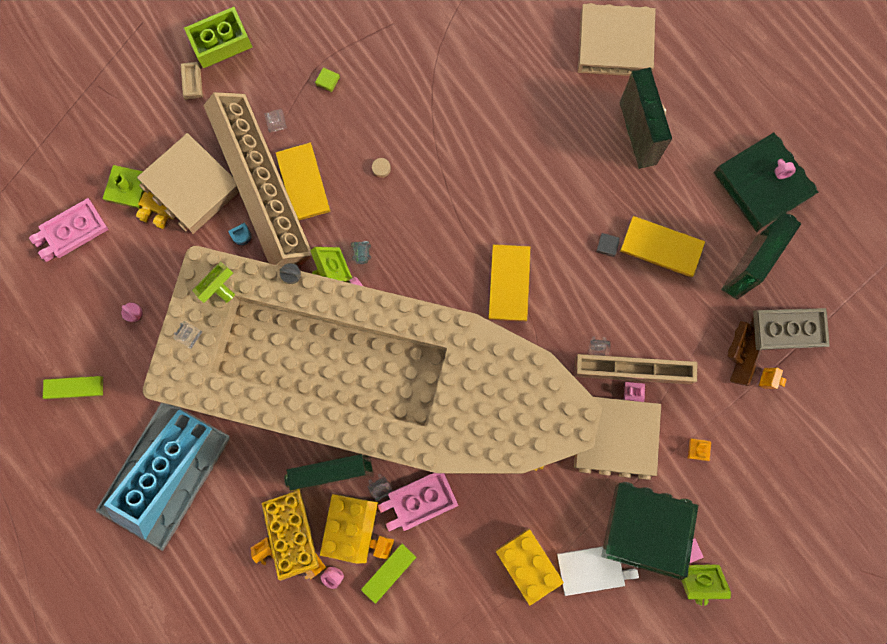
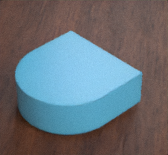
(240, 234)

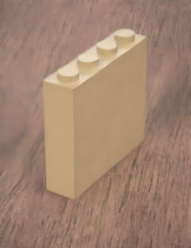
(616, 39)
(188, 184)
(624, 440)

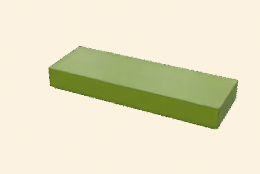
(73, 387)
(388, 573)

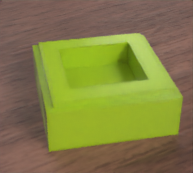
(327, 79)

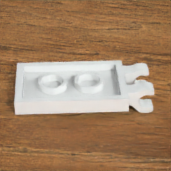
(588, 571)

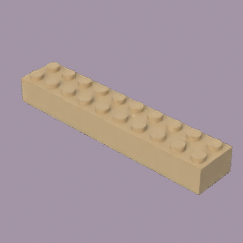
(257, 179)

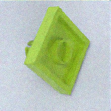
(123, 187)
(330, 263)
(213, 283)
(706, 583)

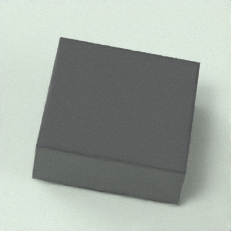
(608, 244)

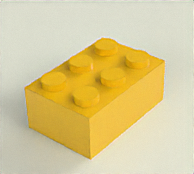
(348, 529)
(529, 566)

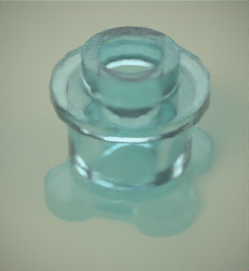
(361, 252)

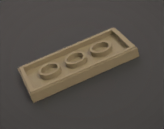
(791, 328)

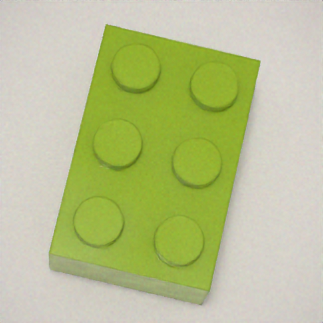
(218, 37)

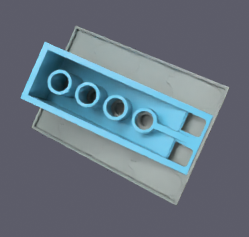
(163, 475)

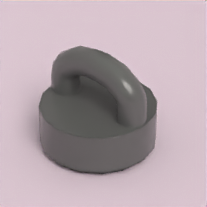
(290, 273)

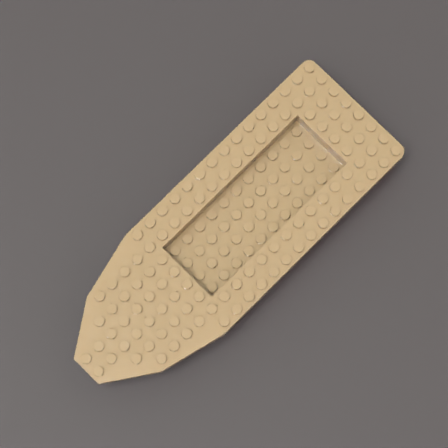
(367, 372)

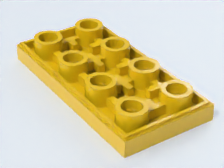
(303, 181)
(662, 246)
(509, 283)
(289, 535)

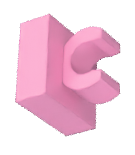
(634, 391)

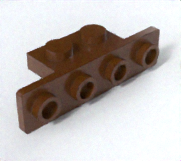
(744, 353)

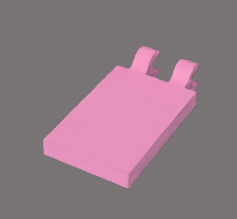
(69, 230)
(419, 501)

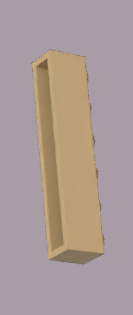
(635, 369)

